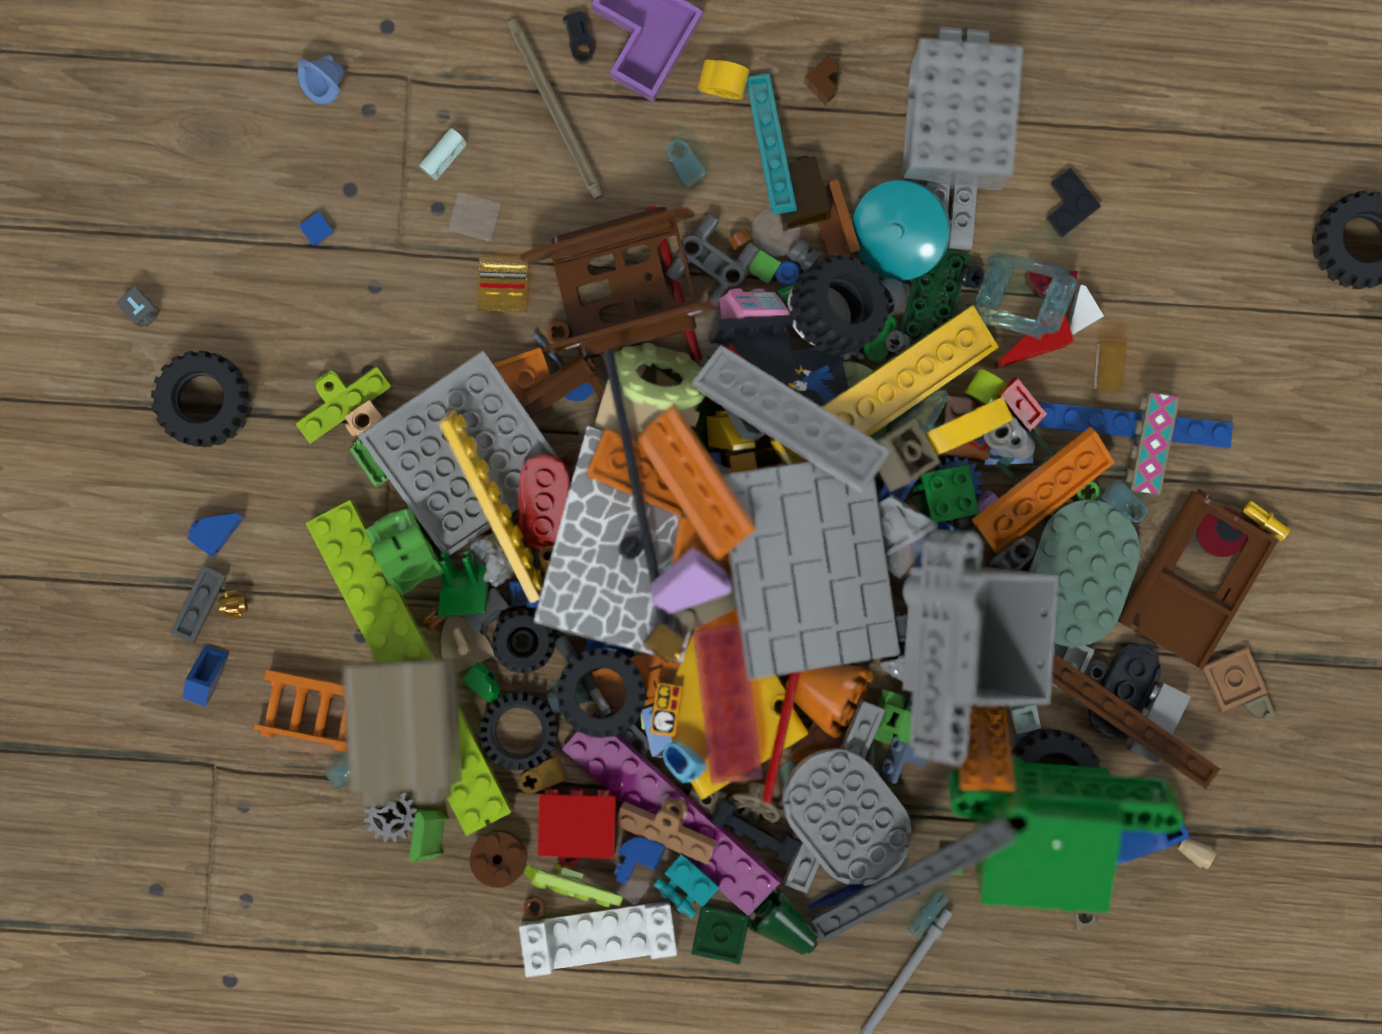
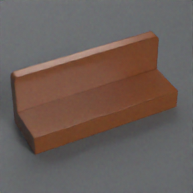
(838, 231)

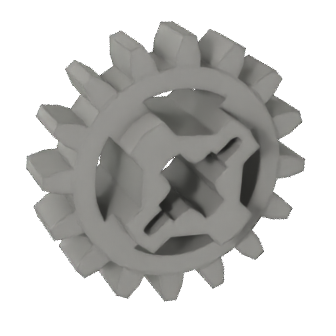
(388, 826)

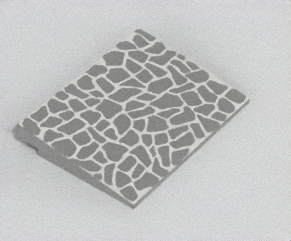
(588, 582)

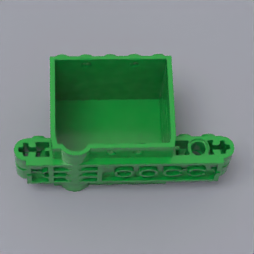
(1071, 832)

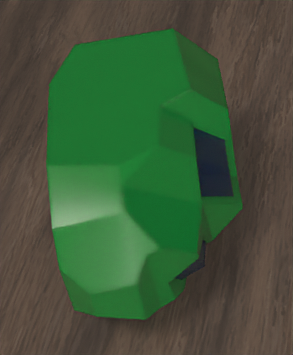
(483, 682)

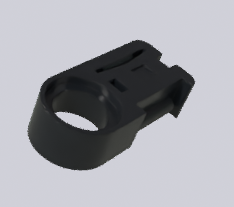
(579, 34)

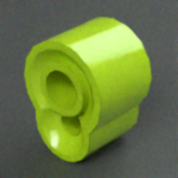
(984, 387)

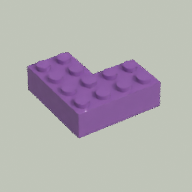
(657, 40)

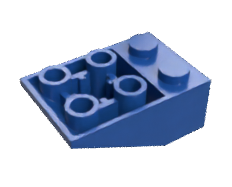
(1141, 843)

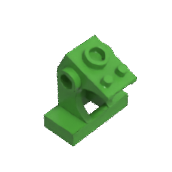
(894, 719)

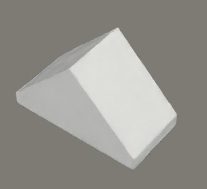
(1083, 311)

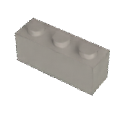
(1163, 709)

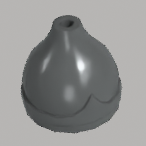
(896, 294)

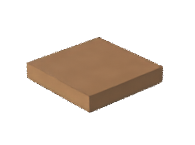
(1234, 679)

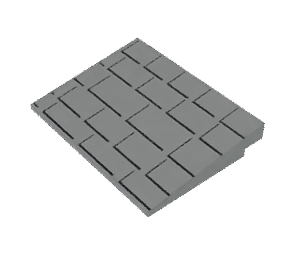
(811, 573)

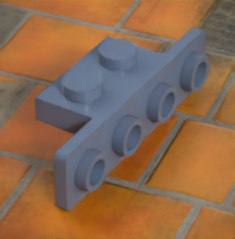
(898, 754)

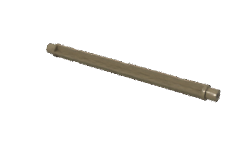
(555, 109)

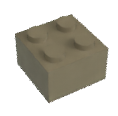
(909, 455)

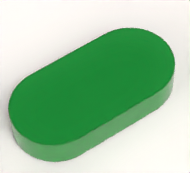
(876, 350)

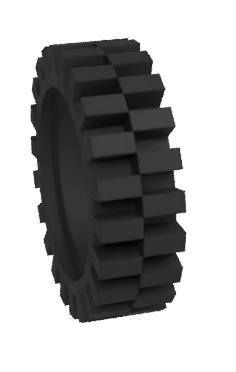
(497, 752)

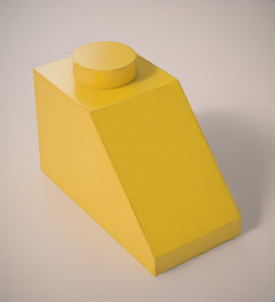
(723, 433)

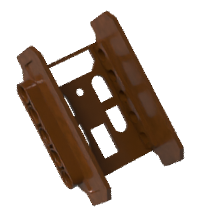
(571, 258)

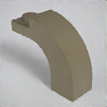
(706, 611)

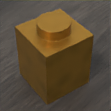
(664, 643)

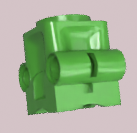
(403, 550)

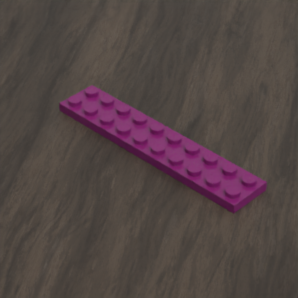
(641, 784)

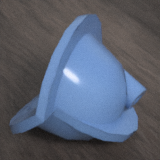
(320, 78)

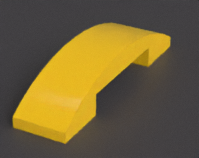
(969, 426)

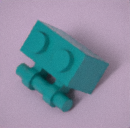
(691, 880)

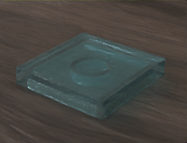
(925, 412)

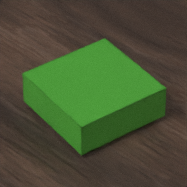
(764, 266)

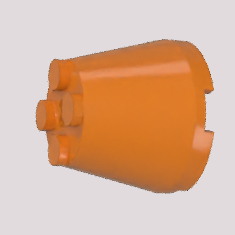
(832, 695)

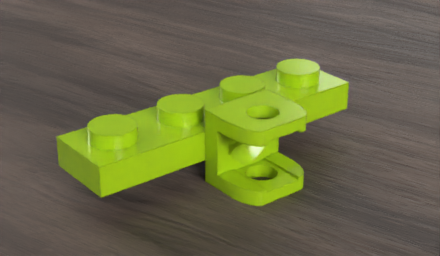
(340, 401)
(568, 882)

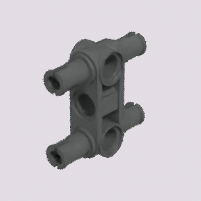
(712, 261)

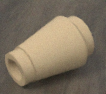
(1197, 852)

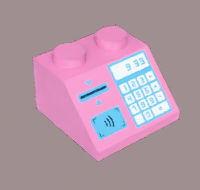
(751, 304)

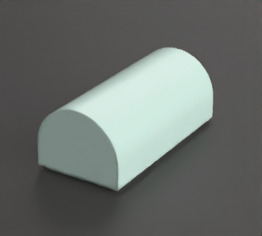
(443, 154)

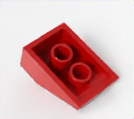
(1031, 347)

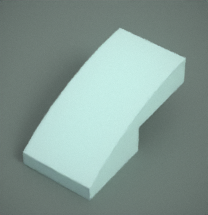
(1024, 717)

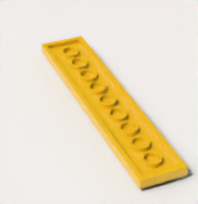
(908, 377)

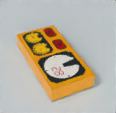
(666, 709)

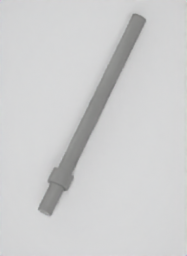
(933, 932)

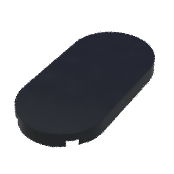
(1131, 679)

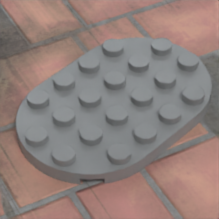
(847, 816)

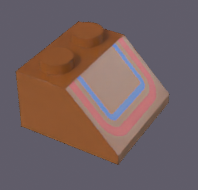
(955, 408)

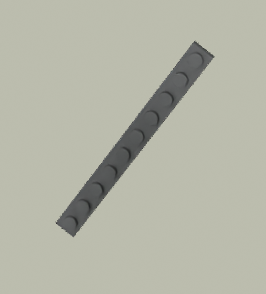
(913, 879)

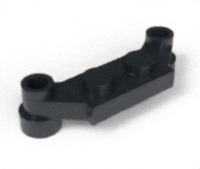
(725, 814)

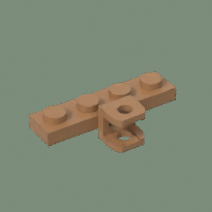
(667, 829)

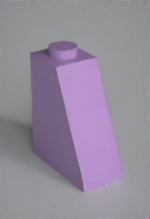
(690, 582)

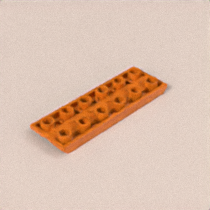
(696, 482)
(988, 750)

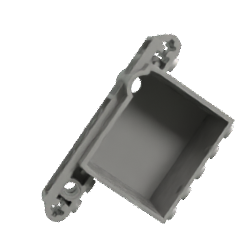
(961, 121)
(972, 640)

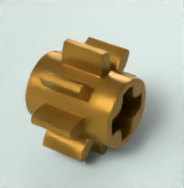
(233, 604)

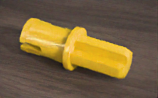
(1266, 520)

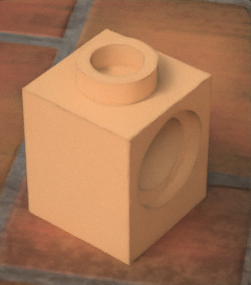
(367, 408)

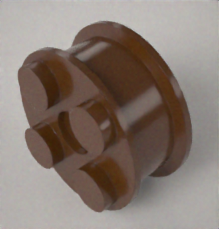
(483, 859)

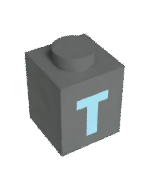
(138, 307)

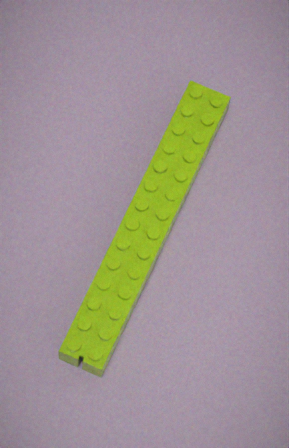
(397, 638)

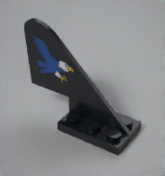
(767, 346)

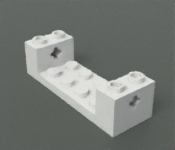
(597, 937)

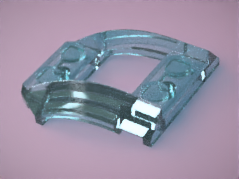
(996, 281)

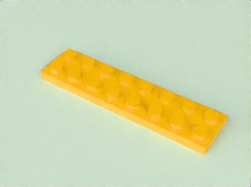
(488, 497)

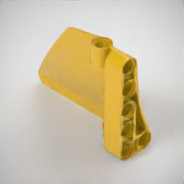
(690, 720)

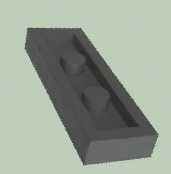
(198, 604)

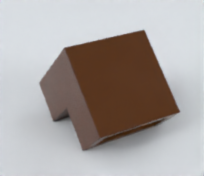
(819, 80)

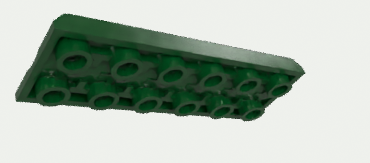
(933, 297)

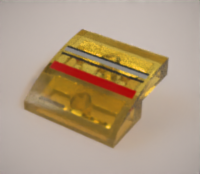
(502, 285)

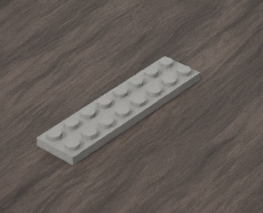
(791, 419)

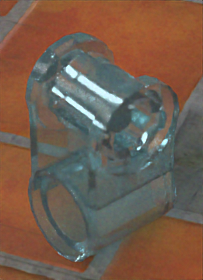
(686, 167)
(1122, 499)

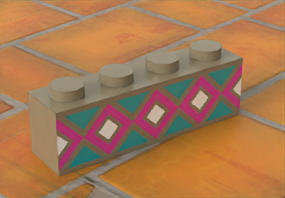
(1152, 441)

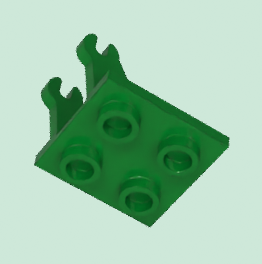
(948, 494)
(462, 590)

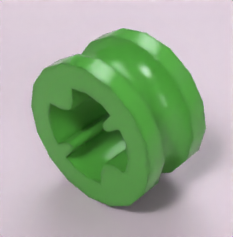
(1094, 496)

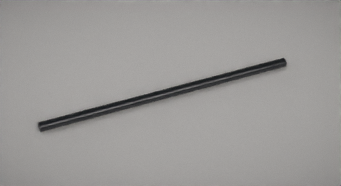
(633, 474)

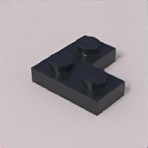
(1078, 203)

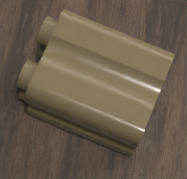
(402, 730)

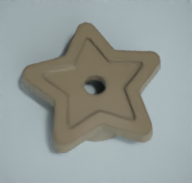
(1083, 921)

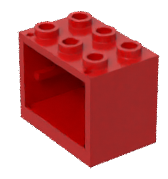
(576, 824)

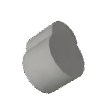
(1010, 441)

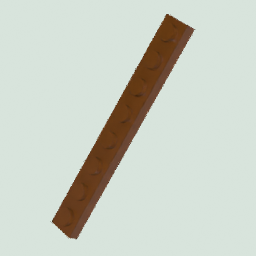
(1132, 723)

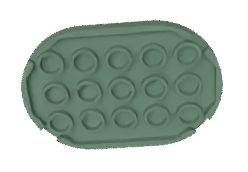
(1095, 562)

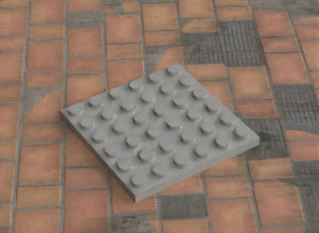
(423, 465)

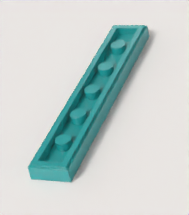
(770, 144)

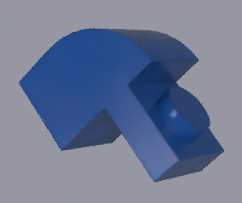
(641, 852)

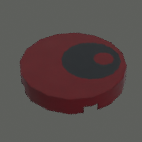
(1219, 537)

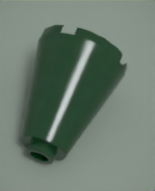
(783, 923)

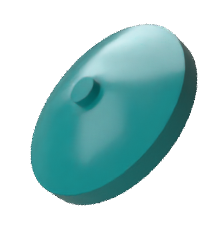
(901, 229)

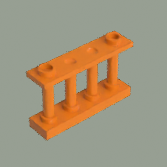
(302, 686)

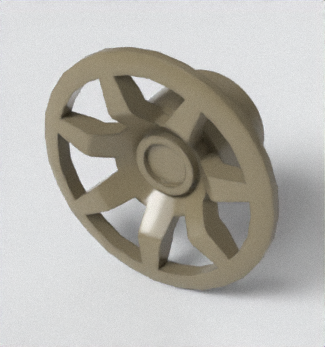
(752, 803)

